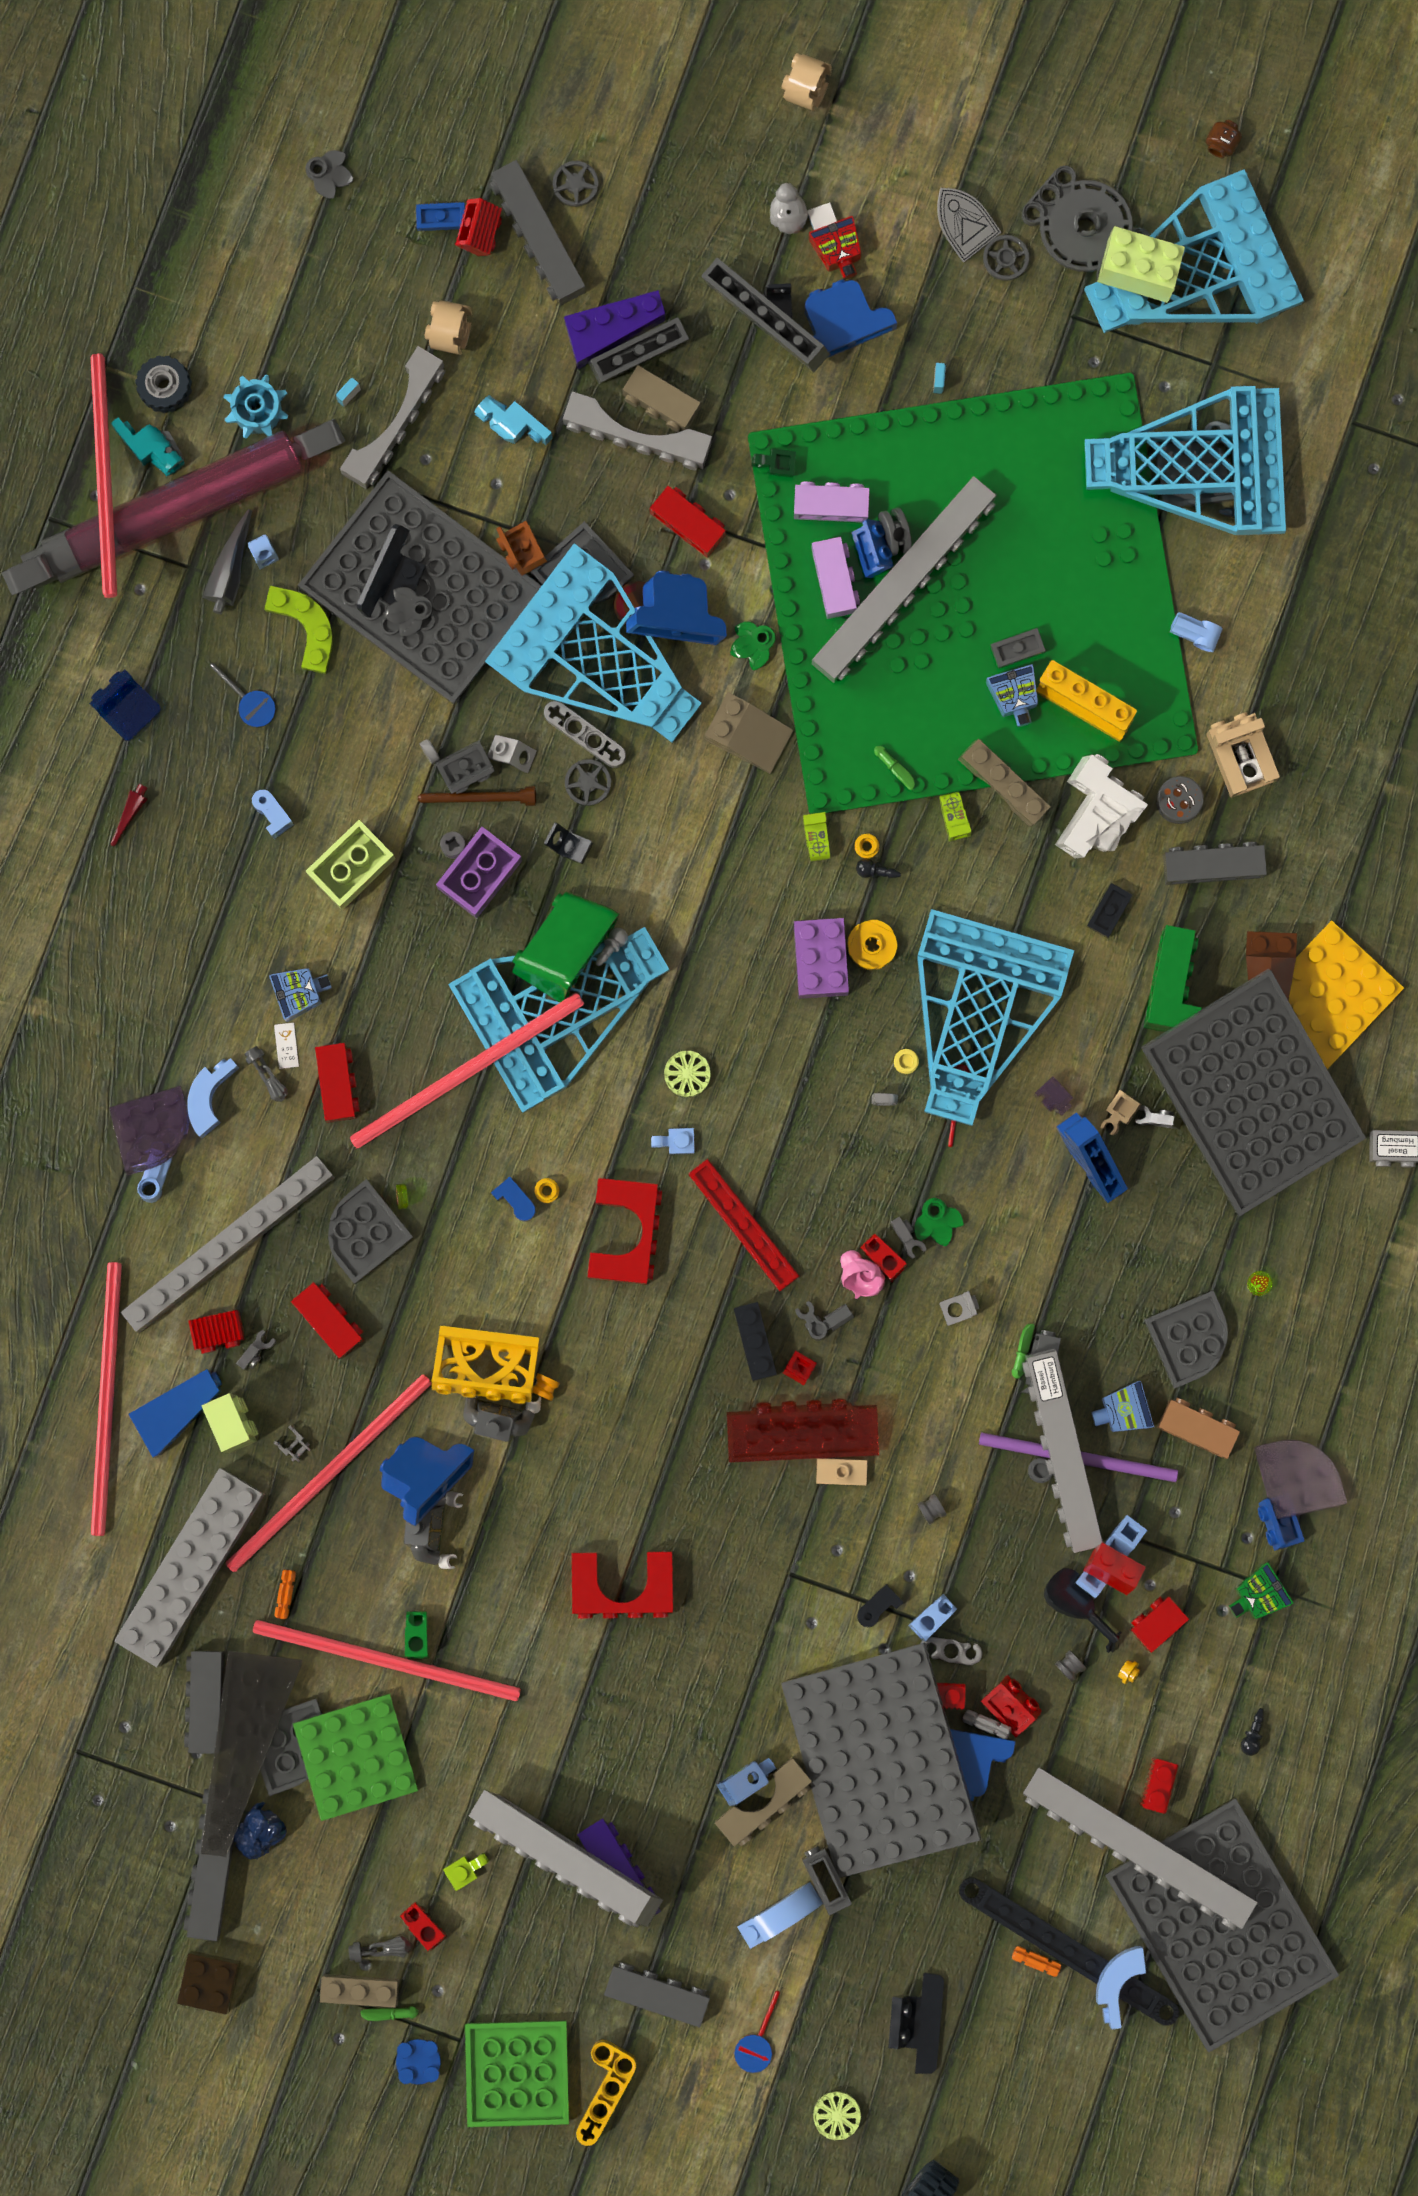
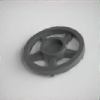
(575, 183)
(1006, 257)
(587, 782)

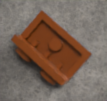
(522, 548)

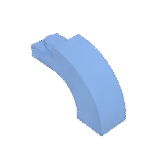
(201, 1095)
(1123, 1539)
(780, 1915)
(1114, 1975)

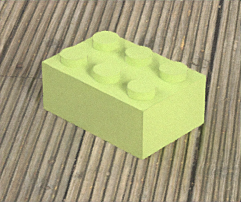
(1141, 264)
(350, 864)
(230, 1422)

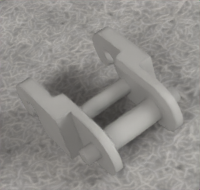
(299, 1438)

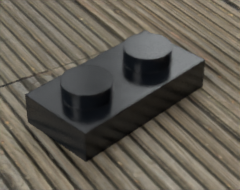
(1109, 910)

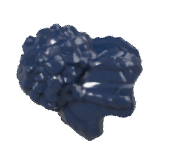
(259, 1832)

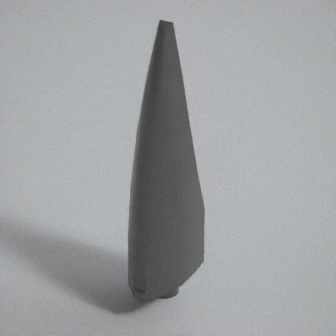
(226, 574)

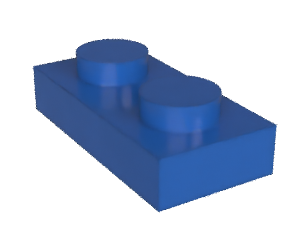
(439, 216)

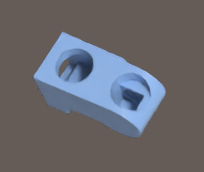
(263, 551)
(267, 805)
(932, 1617)

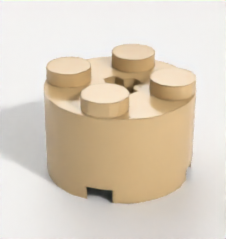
(806, 81)
(448, 327)

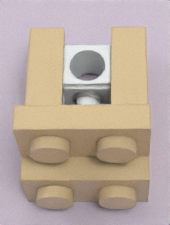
(1233, 734)

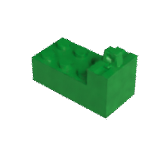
(1169, 979)

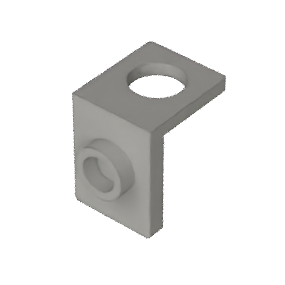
(509, 751)
(969, 1306)

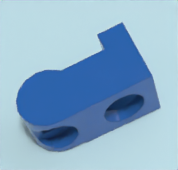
(521, 1204)

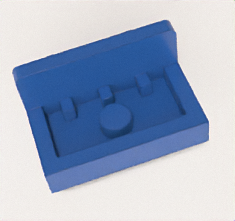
(872, 548)
(1280, 1532)

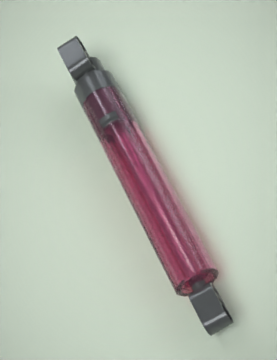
(173, 506)

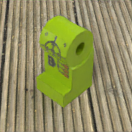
(954, 817)
(816, 836)

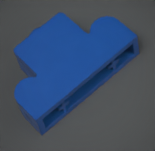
(1092, 1155)

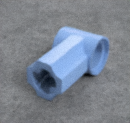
(1201, 633)
(156, 1177)

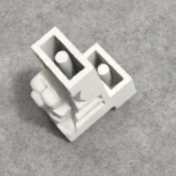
(1103, 813)

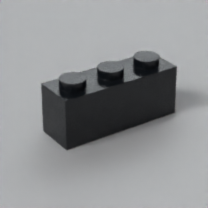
(755, 1341)

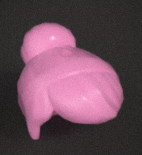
(861, 1275)

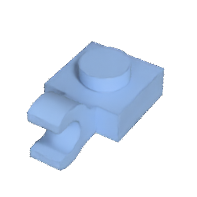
(679, 1141)

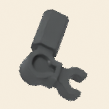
(817, 1329)

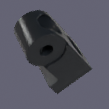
(869, 1613)

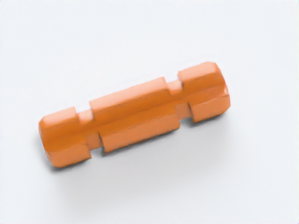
(285, 1594)
(1036, 1961)

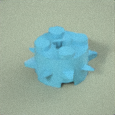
(248, 395)

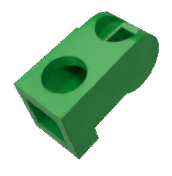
(416, 1635)

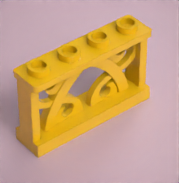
(1086, 700)
(476, 1386)

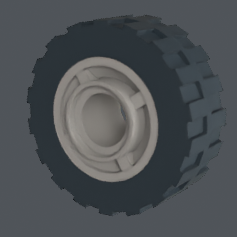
(167, 398)

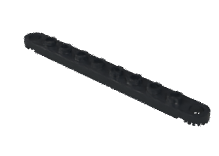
(1063, 1948)

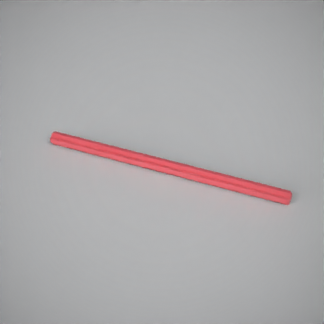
(103, 471)
(467, 1070)
(106, 1399)
(328, 1473)
(386, 1660)

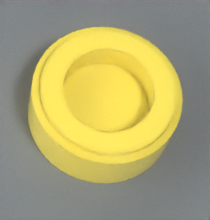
(906, 1061)

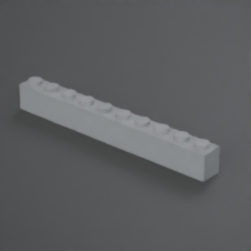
(904, 579)
(227, 1244)
(1139, 1848)

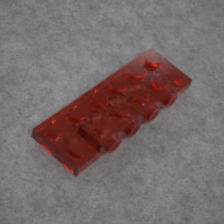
(802, 1431)

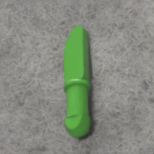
(897, 769)
(1023, 1349)
(387, 2013)

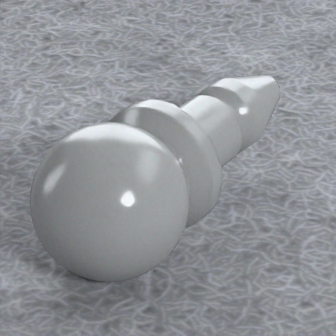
(617, 938)

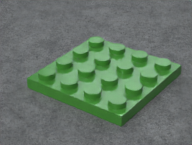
(355, 1757)
(517, 2073)

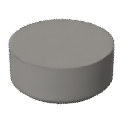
(429, 751)

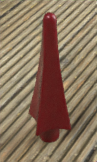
(133, 804)

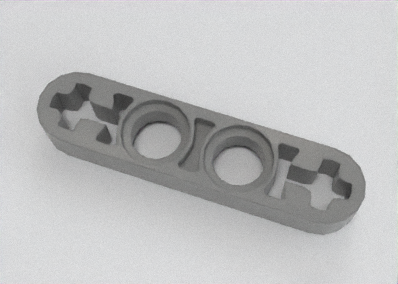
(586, 732)

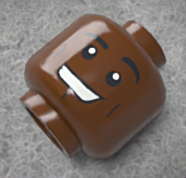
(1223, 139)

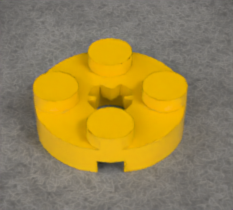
(885, 940)

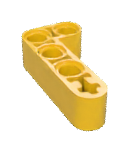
(602, 2096)

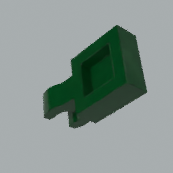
(779, 462)

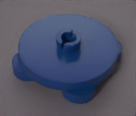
(418, 2061)

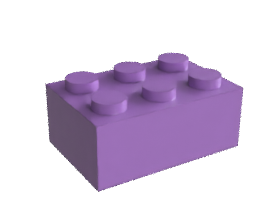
(479, 872)
(821, 958)

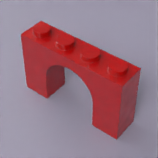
(635, 1265)
(655, 1598)

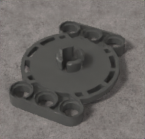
(1070, 208)

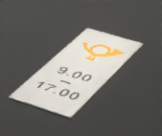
(286, 1045)

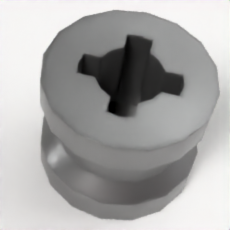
(452, 849)
(931, 1509)
(1070, 1666)

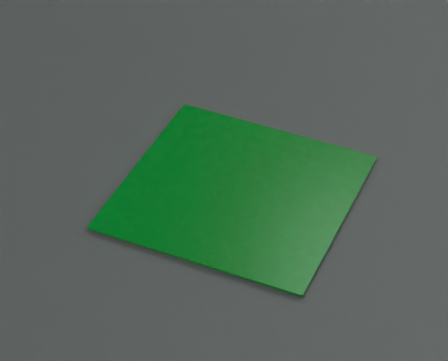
(1044, 558)

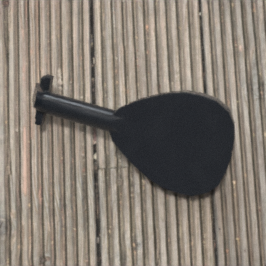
(1073, 1601)

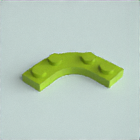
(312, 618)

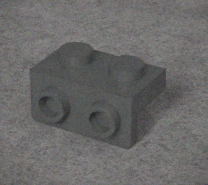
(465, 767)

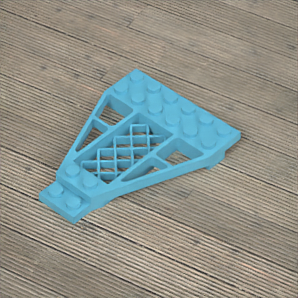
(1250, 254)
(1254, 468)
(551, 619)
(996, 956)
(496, 1015)

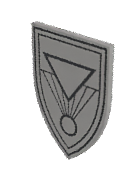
(964, 222)

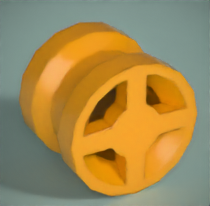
(545, 1387)

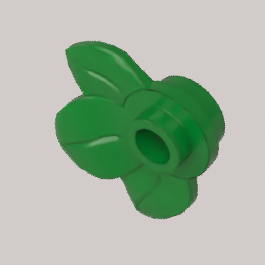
(750, 646)
(938, 1225)

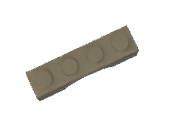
(1003, 780)
(739, 1823)

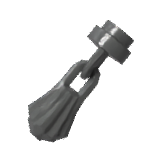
(275, 1088)
(396, 1947)

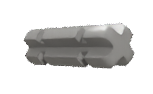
(987, 1724)

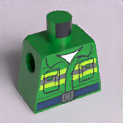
(1260, 1594)

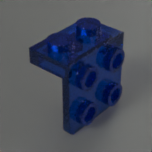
(125, 705)

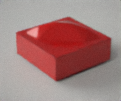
(799, 1368)

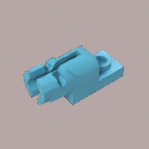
(511, 422)

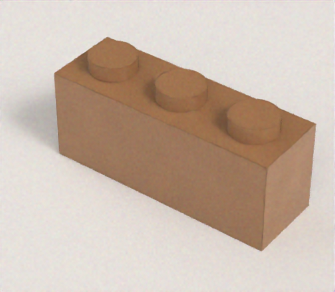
(1199, 1428)

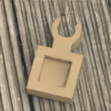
(1122, 1109)

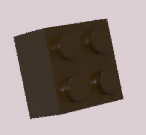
(208, 1982)

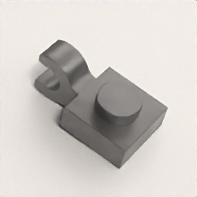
(1163, 1119)
(904, 1230)
(251, 1355)

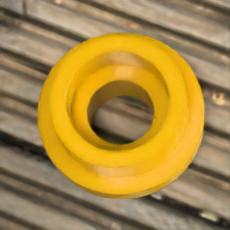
(870, 839)
(543, 1183)
(1129, 1672)

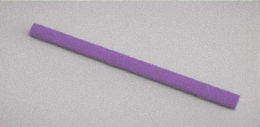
(1088, 1458)

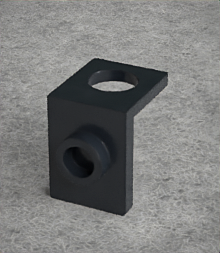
(781, 297)
(569, 844)

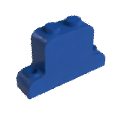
(843, 318)
(676, 610)
(423, 1475)
(976, 1755)

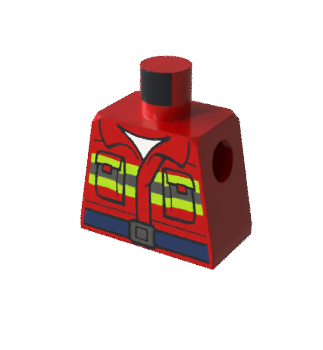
(837, 246)

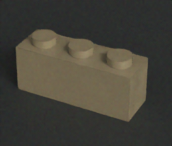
(660, 399)
(359, 1990)

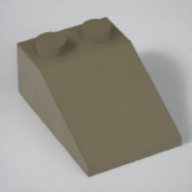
(748, 733)

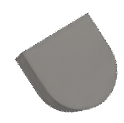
(883, 1099)

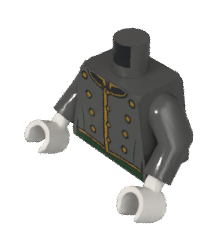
(498, 1420)
(426, 1536)

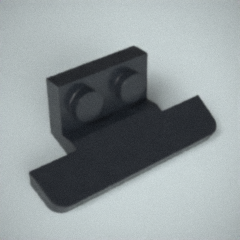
(390, 572)
(917, 2023)

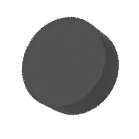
(1038, 1471)

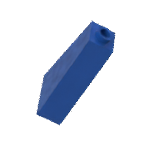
(171, 1413)

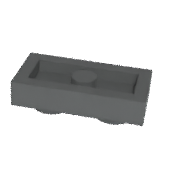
(1017, 648)

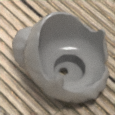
(788, 199)

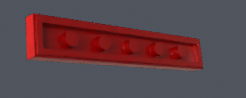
(743, 1225)

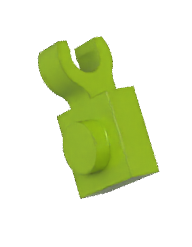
(463, 1872)

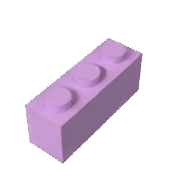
(831, 502)
(835, 577)

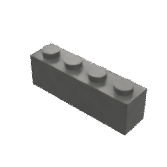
(638, 350)
(1214, 865)
(205, 1700)
(656, 1994)

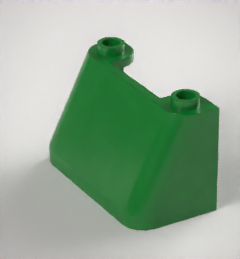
(564, 944)

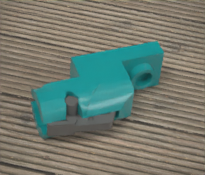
(151, 445)

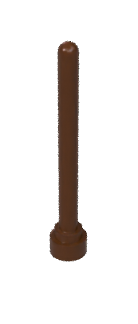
(525, 796)

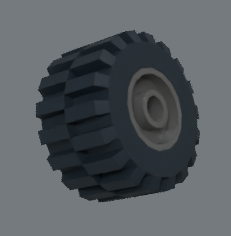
(932, 2181)

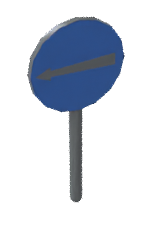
(255, 707)

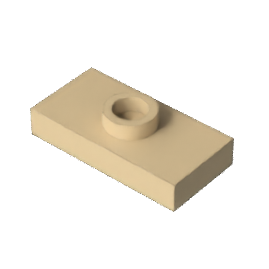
(841, 1472)

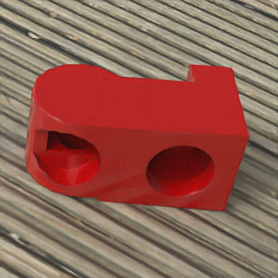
(882, 1255)
(423, 1926)

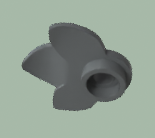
(332, 173)
(404, 611)

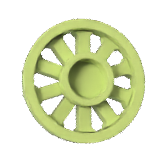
(687, 1073)
(837, 2115)

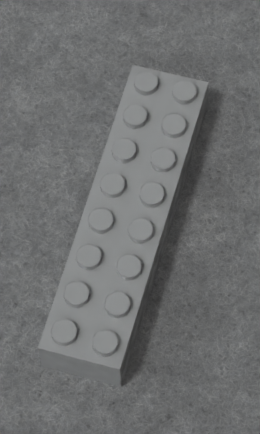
(189, 1567)
(566, 1858)

